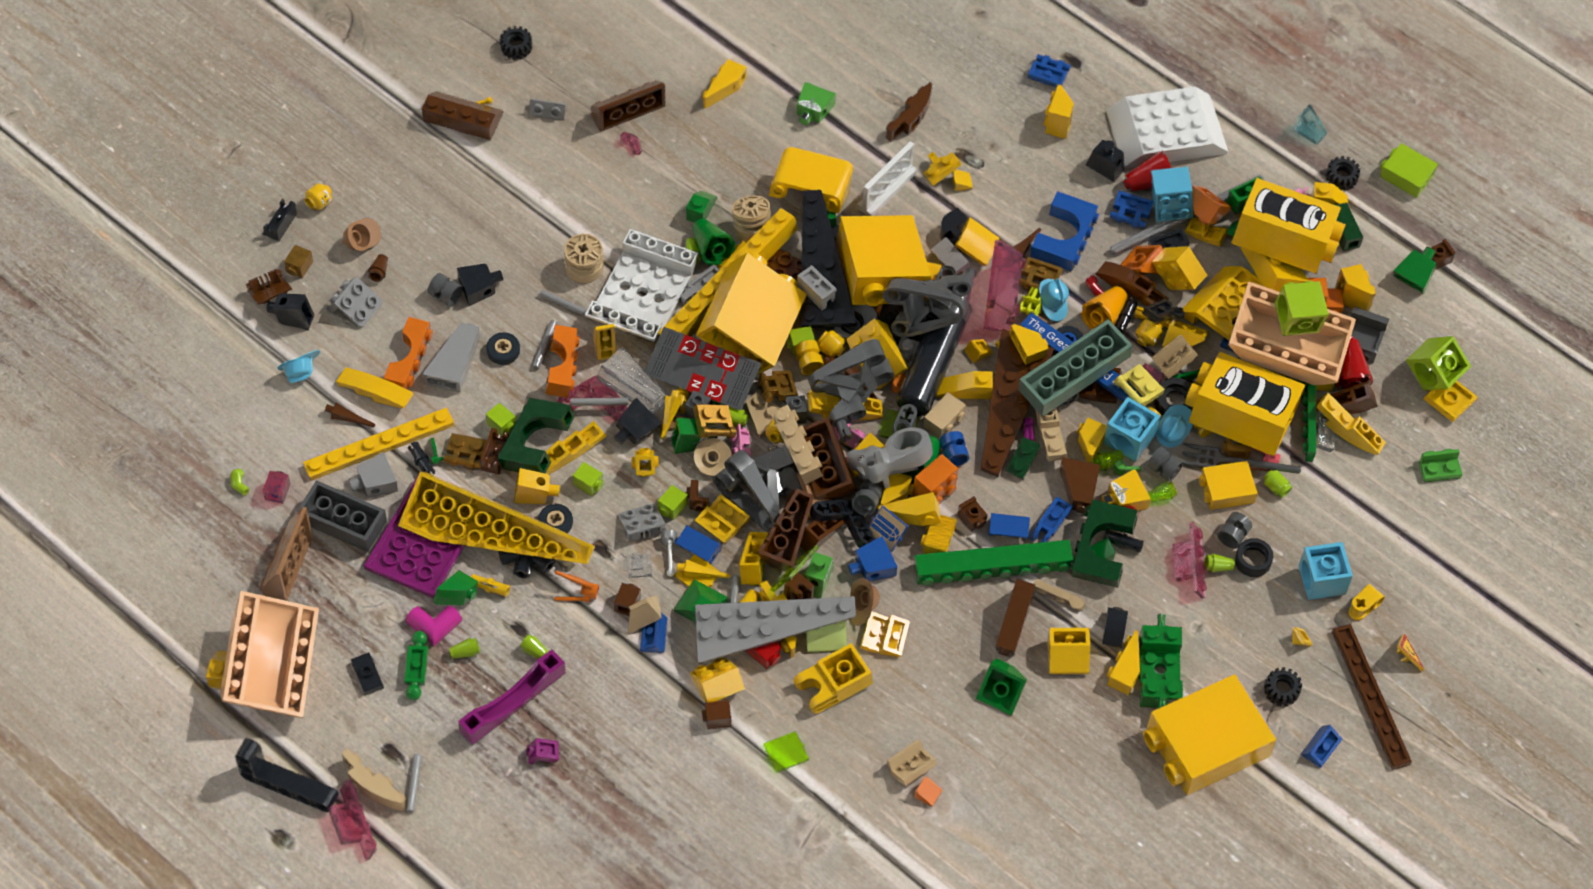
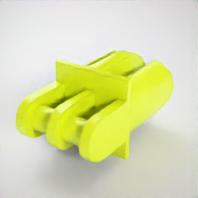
(1031, 302)

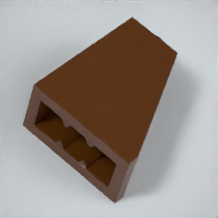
(1079, 482)

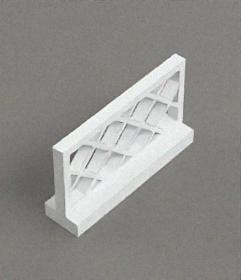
(888, 181)

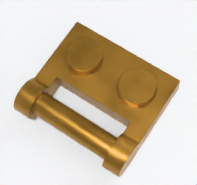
(714, 416)

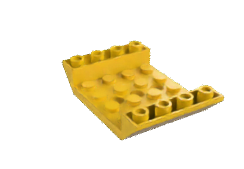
(1221, 299)

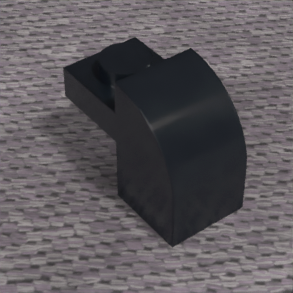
(952, 225)
(1115, 627)

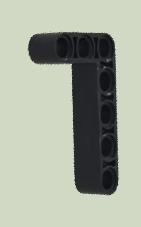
(281, 780)

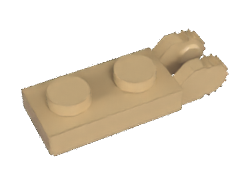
(1060, 595)

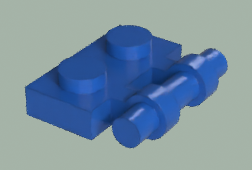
(1047, 74)
(1133, 205)

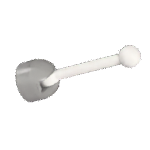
(669, 538)

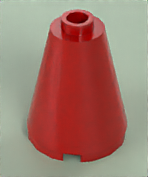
(1141, 176)
(1354, 368)

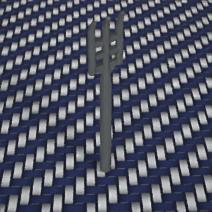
(1218, 458)

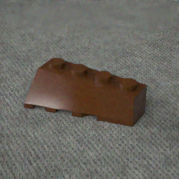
(786, 535)

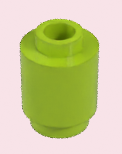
(738, 417)
(1277, 483)

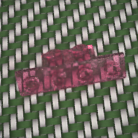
(1189, 560)
(350, 821)

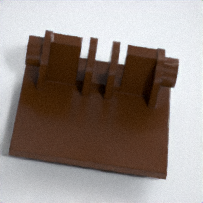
(271, 289)

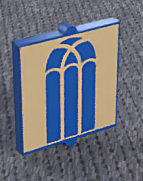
(888, 526)

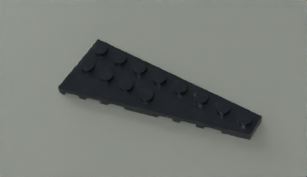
(821, 252)

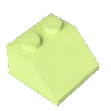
(827, 638)

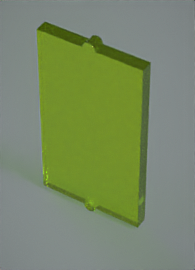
(789, 574)

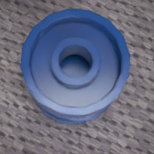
(954, 448)

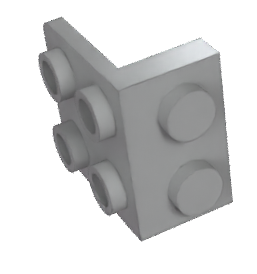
(355, 301)

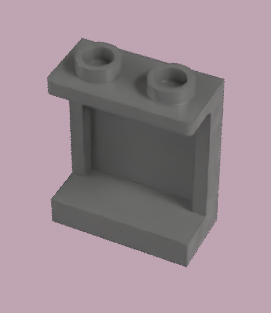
(1369, 331)

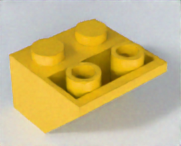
(1059, 113)
(1356, 287)
(1068, 650)
(717, 679)

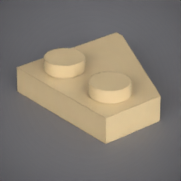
(760, 412)

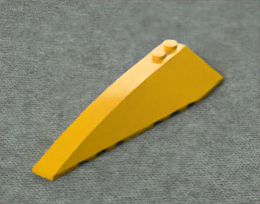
(466, 518)

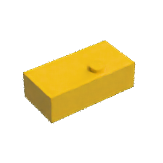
(1272, 272)

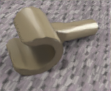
(566, 565)

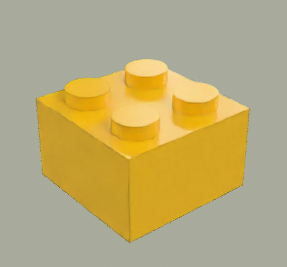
(1179, 268)

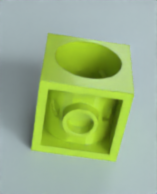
(1301, 308)
(1438, 363)

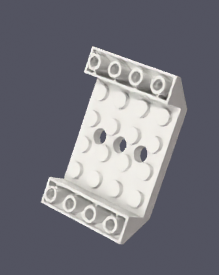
(649, 267)

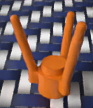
(588, 589)

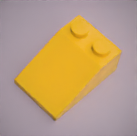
(879, 330)

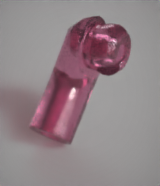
(632, 141)

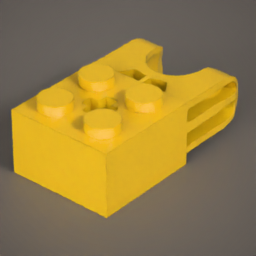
(836, 677)

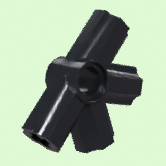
(524, 563)

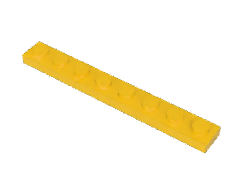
(378, 443)

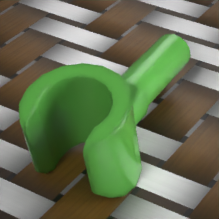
(1121, 469)

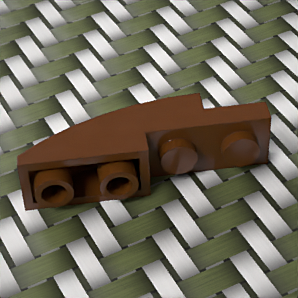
(913, 115)
(1131, 281)

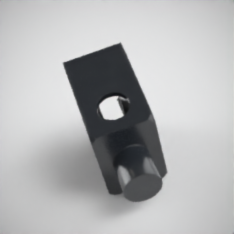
(1107, 160)
(478, 282)
(292, 310)
(636, 423)

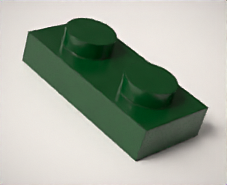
(1023, 458)

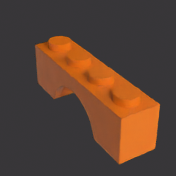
(415, 335)
(563, 344)

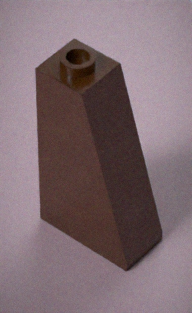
(1015, 617)

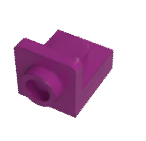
(542, 750)

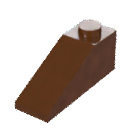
(1355, 398)
(819, 532)

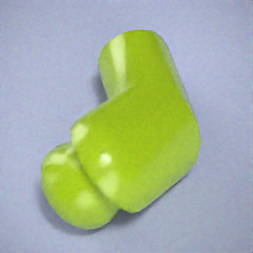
(236, 482)

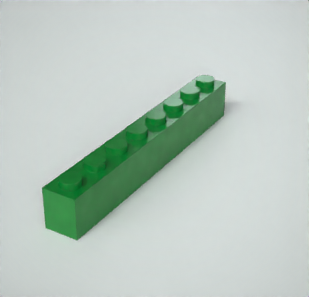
(993, 562)

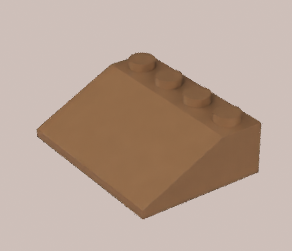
(288, 557)

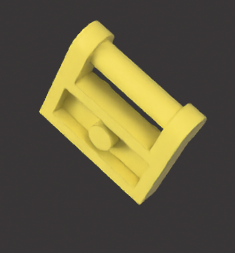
(1142, 382)

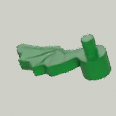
(1187, 376)
(435, 459)

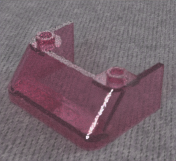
(1003, 287)

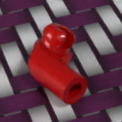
(1091, 283)

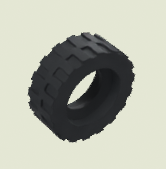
(1171, 385)

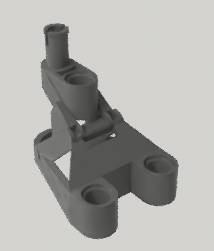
(941, 296)
(874, 372)
(743, 470)

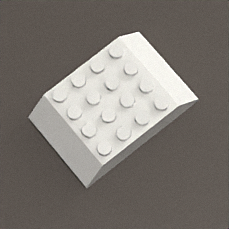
(1172, 121)

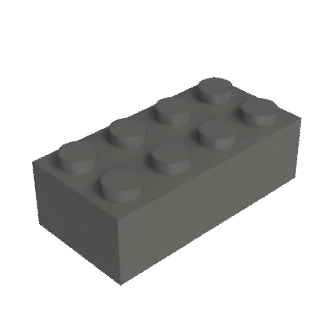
(343, 516)

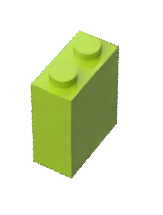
(1408, 170)

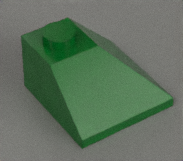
(697, 595)
(1002, 686)

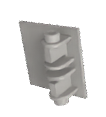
(642, 520)

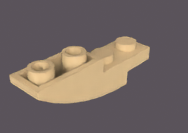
(1051, 435)
(375, 787)

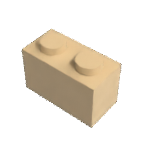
(944, 415)

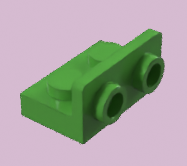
(1440, 465)

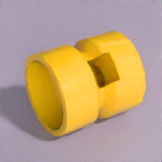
(808, 356)

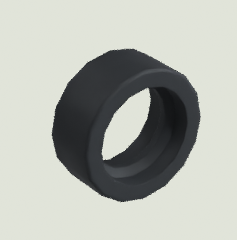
(1254, 544)

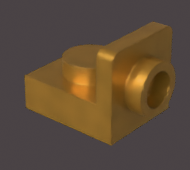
(1235, 450)

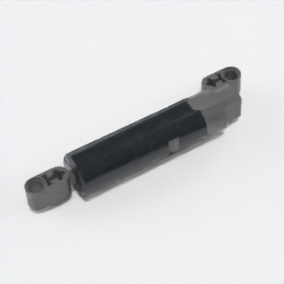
(929, 365)

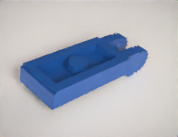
(1052, 519)

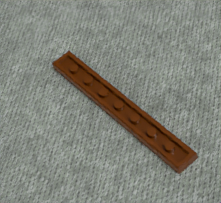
(1371, 697)

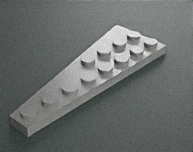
(745, 625)

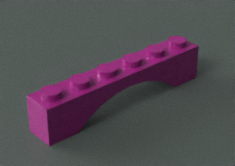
(487, 717)

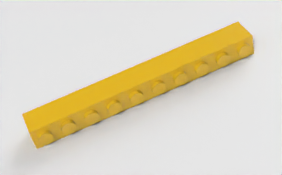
(764, 243)

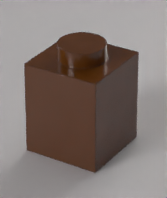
(627, 596)
(717, 714)

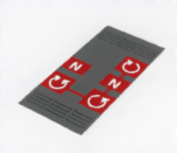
(702, 368)

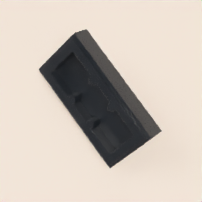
(367, 673)

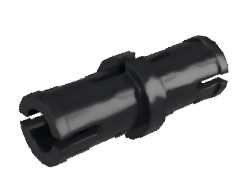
(1126, 315)
(420, 458)
(1124, 540)

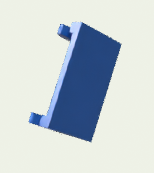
(1009, 525)
(698, 544)

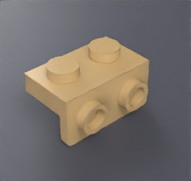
(1174, 356)
(911, 763)

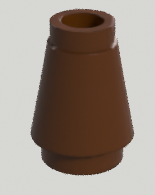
(378, 268)

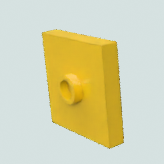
(1451, 401)

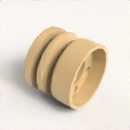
(750, 216)
(584, 258)

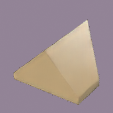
(644, 613)

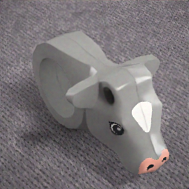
(877, 462)

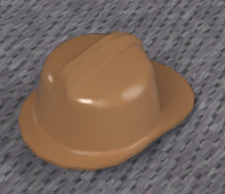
(362, 234)
(866, 600)

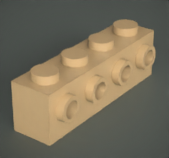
(798, 447)

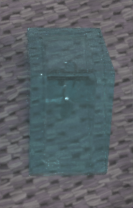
(1310, 126)

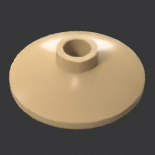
(708, 447)

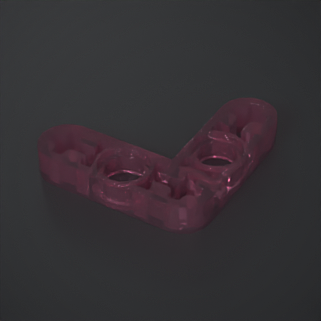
(597, 392)

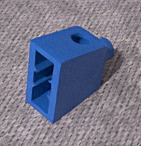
(874, 561)

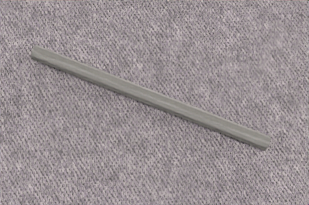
(1158, 229)

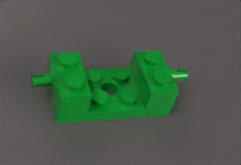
(1160, 647)

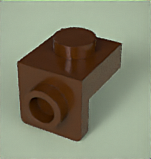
(696, 503)

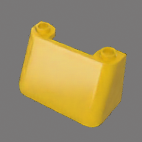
(813, 171)

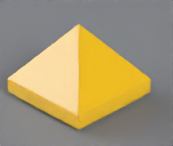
(1300, 637)

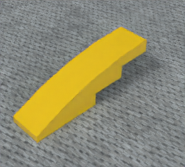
(375, 387)
(573, 446)

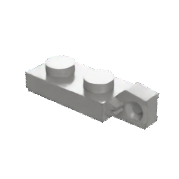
(697, 283)

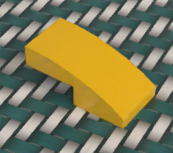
(1206, 233)

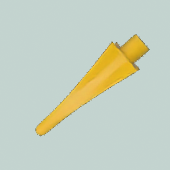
(672, 404)
(695, 570)

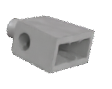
(375, 477)

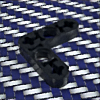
(822, 512)

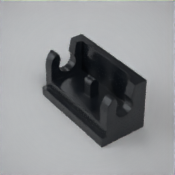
(280, 221)

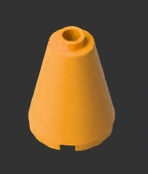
(1104, 307)

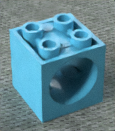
(1172, 194)
(1131, 429)
(1325, 570)

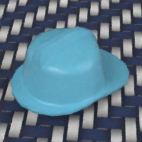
(1054, 298)
(299, 368)
(1174, 426)

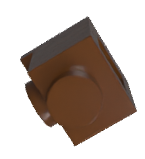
(1444, 254)
(971, 520)

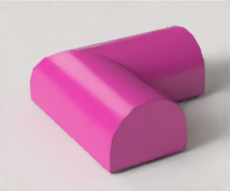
(434, 628)

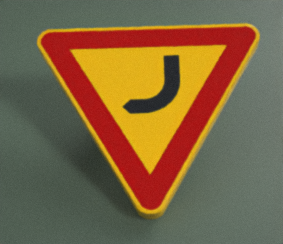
(1406, 648)

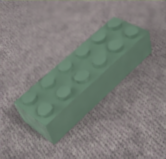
(1075, 367)

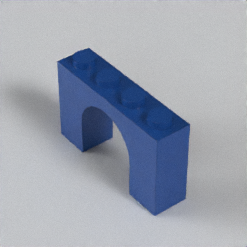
(1066, 252)

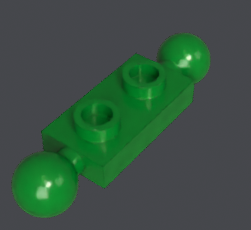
(416, 665)

